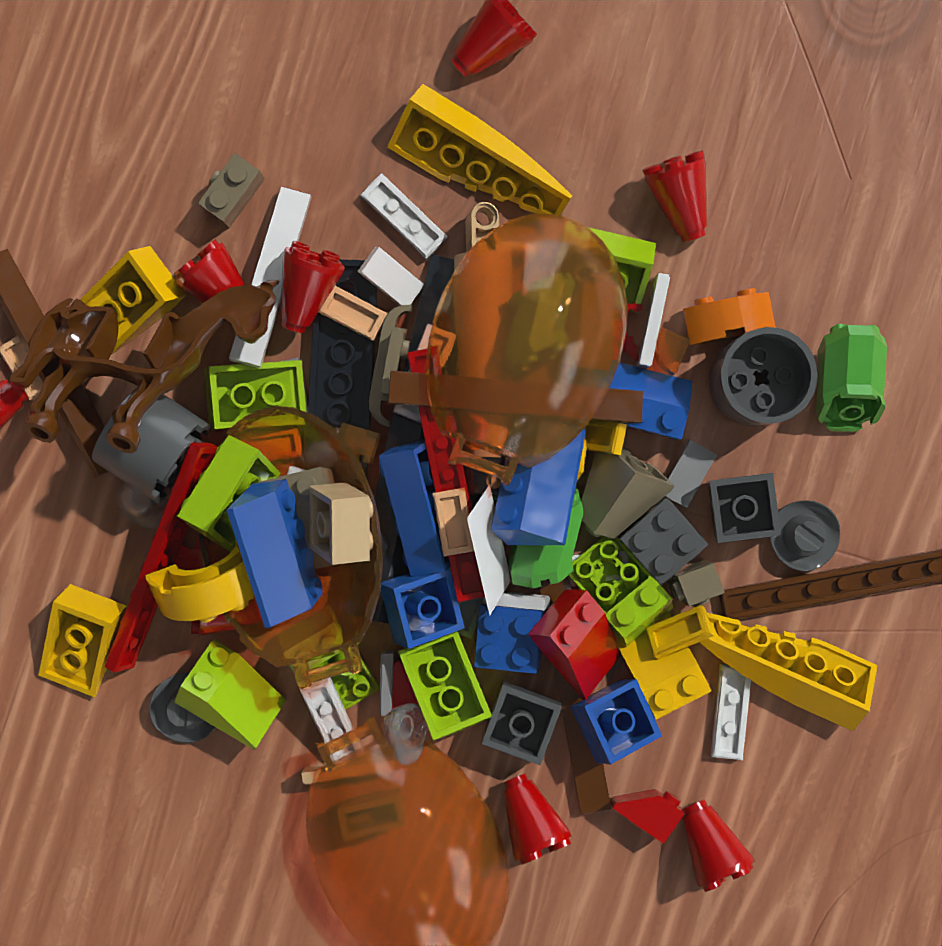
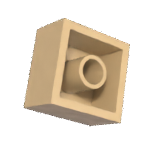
(340, 523)

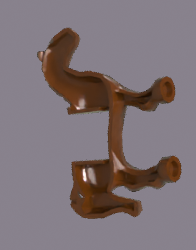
(87, 336)

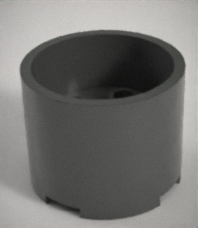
(787, 377)
(165, 438)

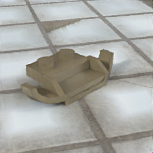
(390, 353)

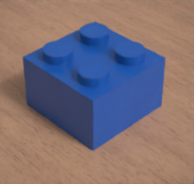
(421, 607)
(505, 640)
(616, 721)

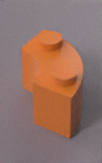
(728, 317)

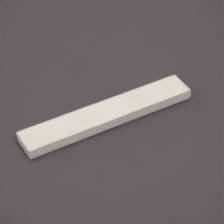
(283, 229)

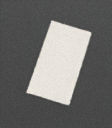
(488, 550)

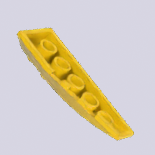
(469, 151)
(797, 670)

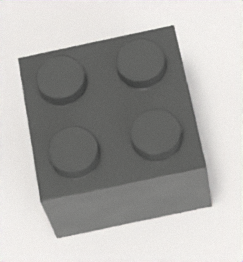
(744, 508)
(662, 540)
(521, 722)

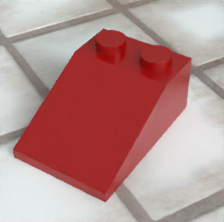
(577, 640)

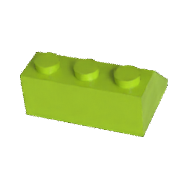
(634, 261)
(220, 485)
(445, 685)

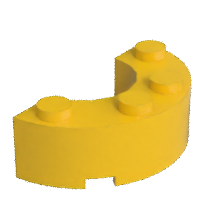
(204, 591)

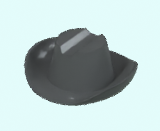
(807, 535)
(173, 719)

